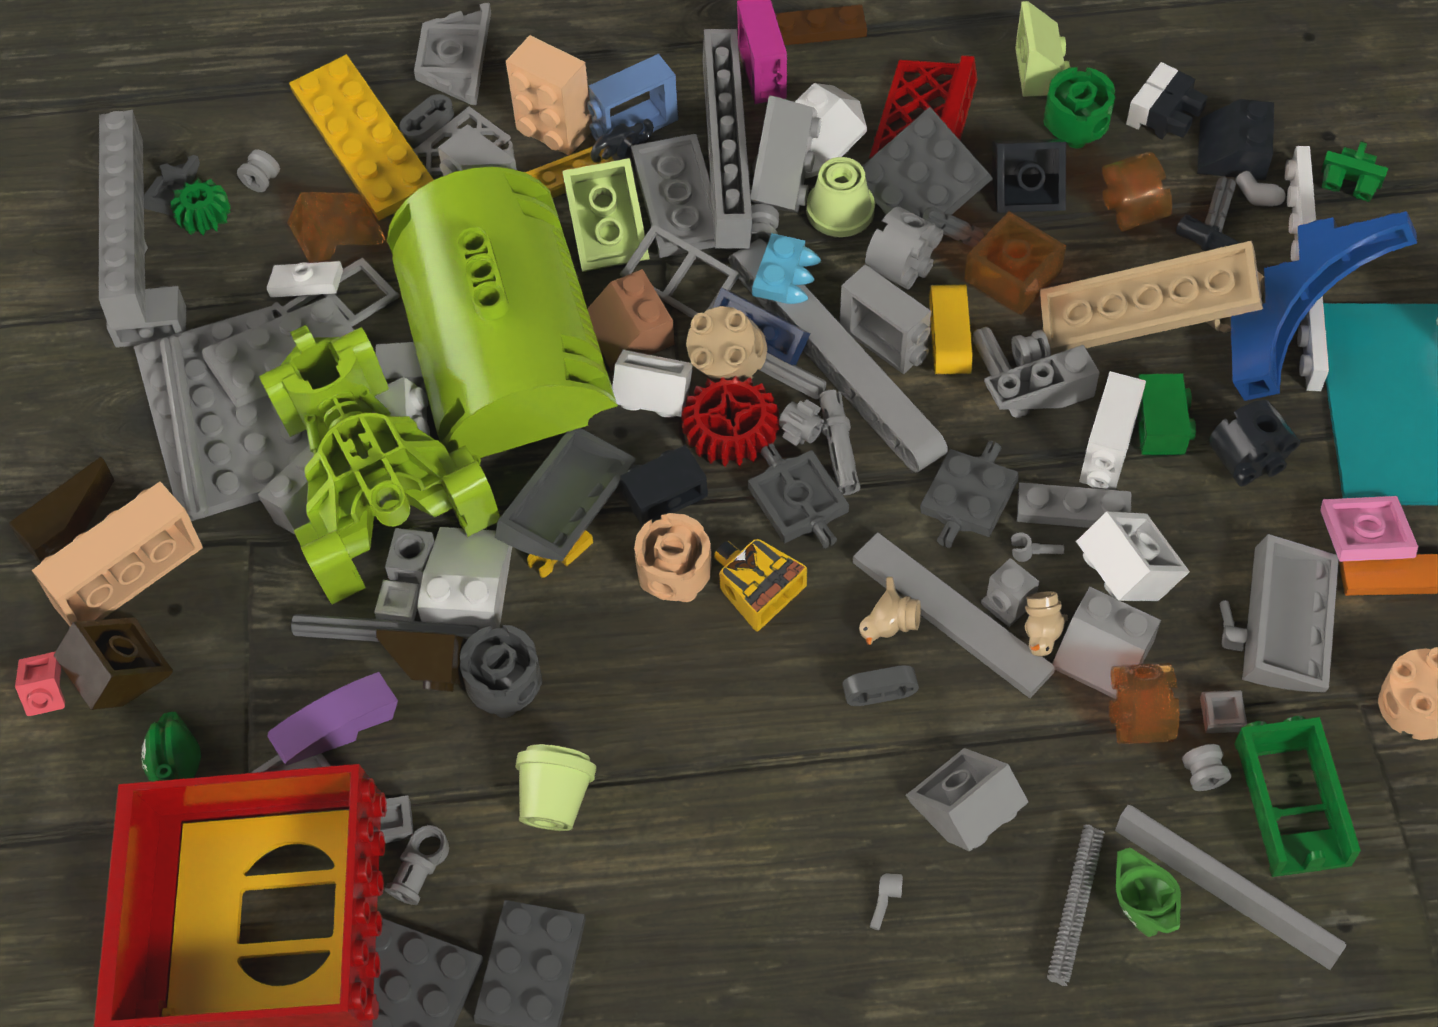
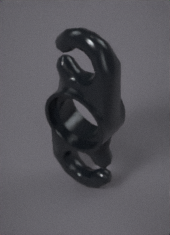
(620, 140)

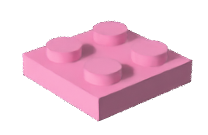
(1368, 528)

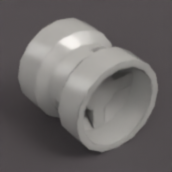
(764, 222)

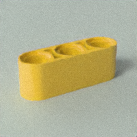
(950, 329)

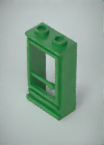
(1307, 850)

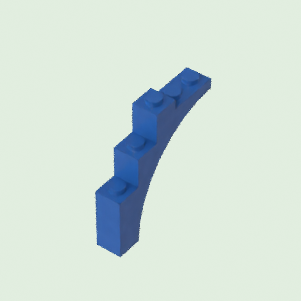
(1294, 287)

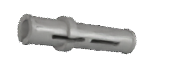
(837, 428)

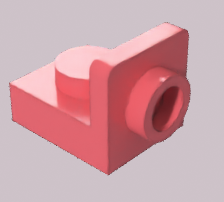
(39, 684)

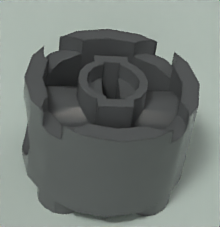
(500, 670)

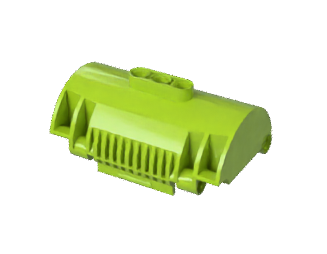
(496, 311)

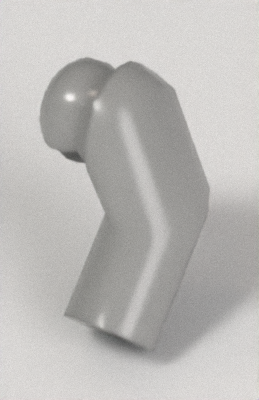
(1260, 193)

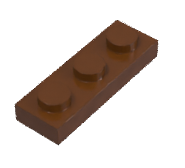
(822, 24)

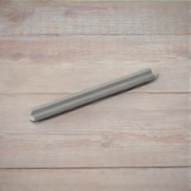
(184, 428)

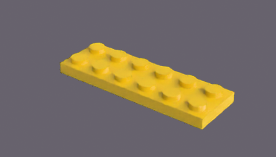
(361, 135)

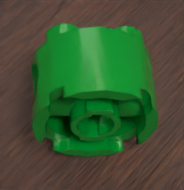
(1079, 106)

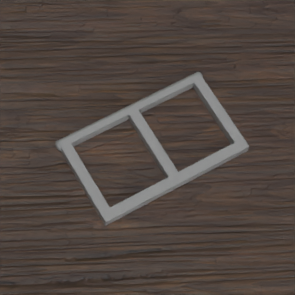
(693, 253)
(353, 319)

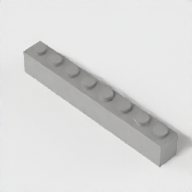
(726, 139)
(121, 220)

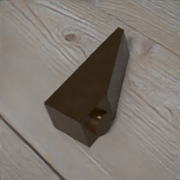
(63, 512)

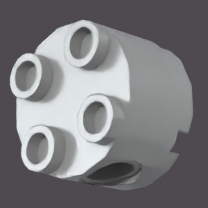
(903, 247)

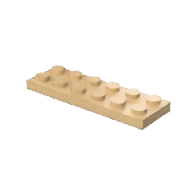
(1152, 298)

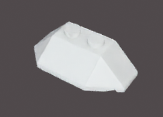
(840, 123)

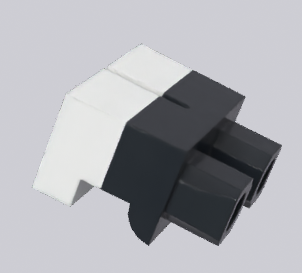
(1163, 100)

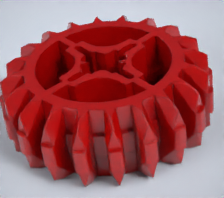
(713, 434)

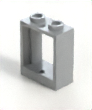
(885, 319)

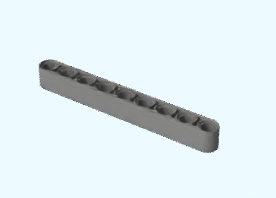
(852, 371)

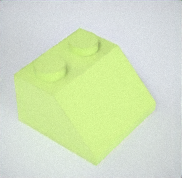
(1038, 50)

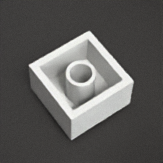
(1131, 557)

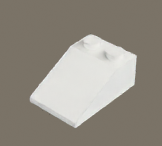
(465, 579)

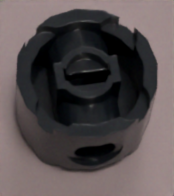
(1254, 442)

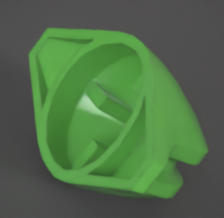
(1147, 893)

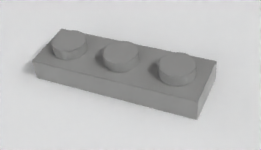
(1068, 504)

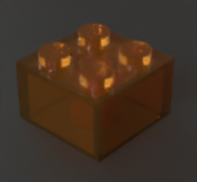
(1014, 262)

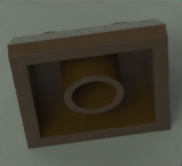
(426, 657)
(111, 661)

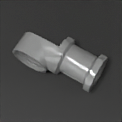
(417, 866)

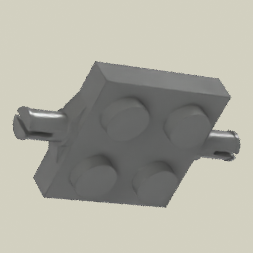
(969, 493)
(798, 496)

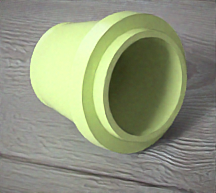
(841, 199)
(552, 785)

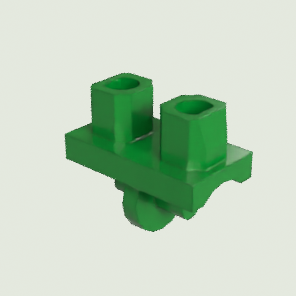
(1356, 167)

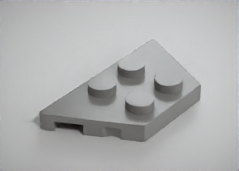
(453, 53)

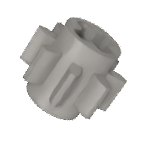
(801, 422)

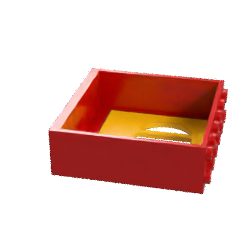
(180, 890)

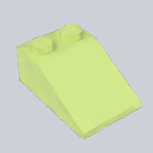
(604, 213)

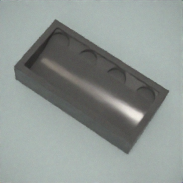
(563, 496)

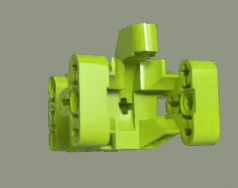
(364, 457)

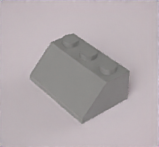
(785, 155)

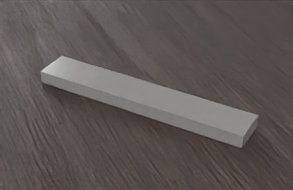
(955, 615)
(1230, 887)

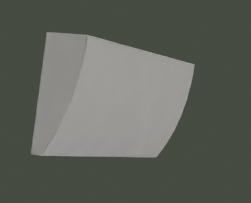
(1290, 616)

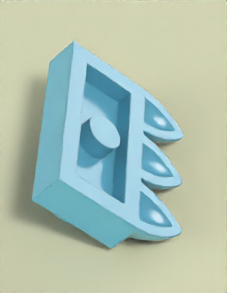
(783, 270)

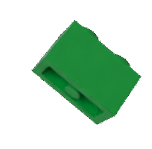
(1164, 415)

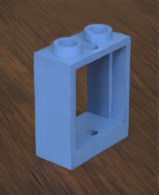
(645, 76)

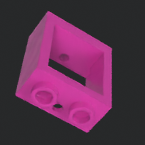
(762, 49)

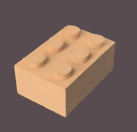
(549, 95)

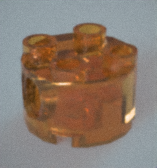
(1136, 191)
(1144, 703)

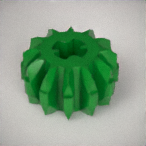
(200, 206)

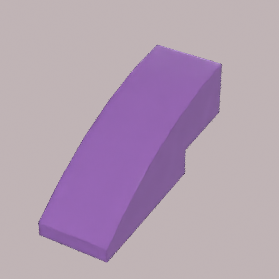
(334, 719)

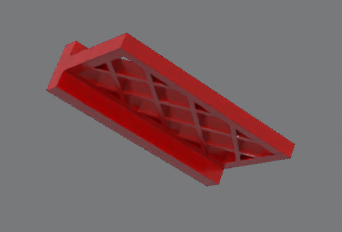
(952, 112)

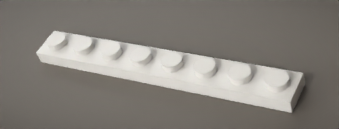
(1312, 329)

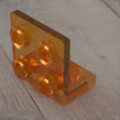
(332, 219)

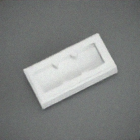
(305, 279)

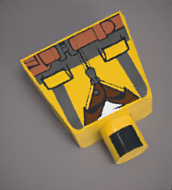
(759, 580)

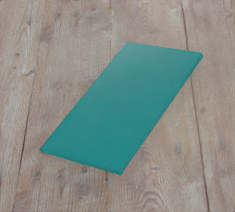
(1384, 399)

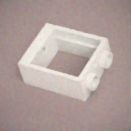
(1112, 431)

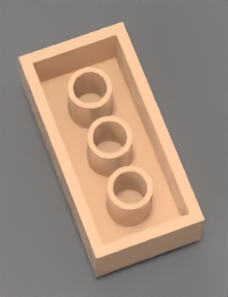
(119, 556)

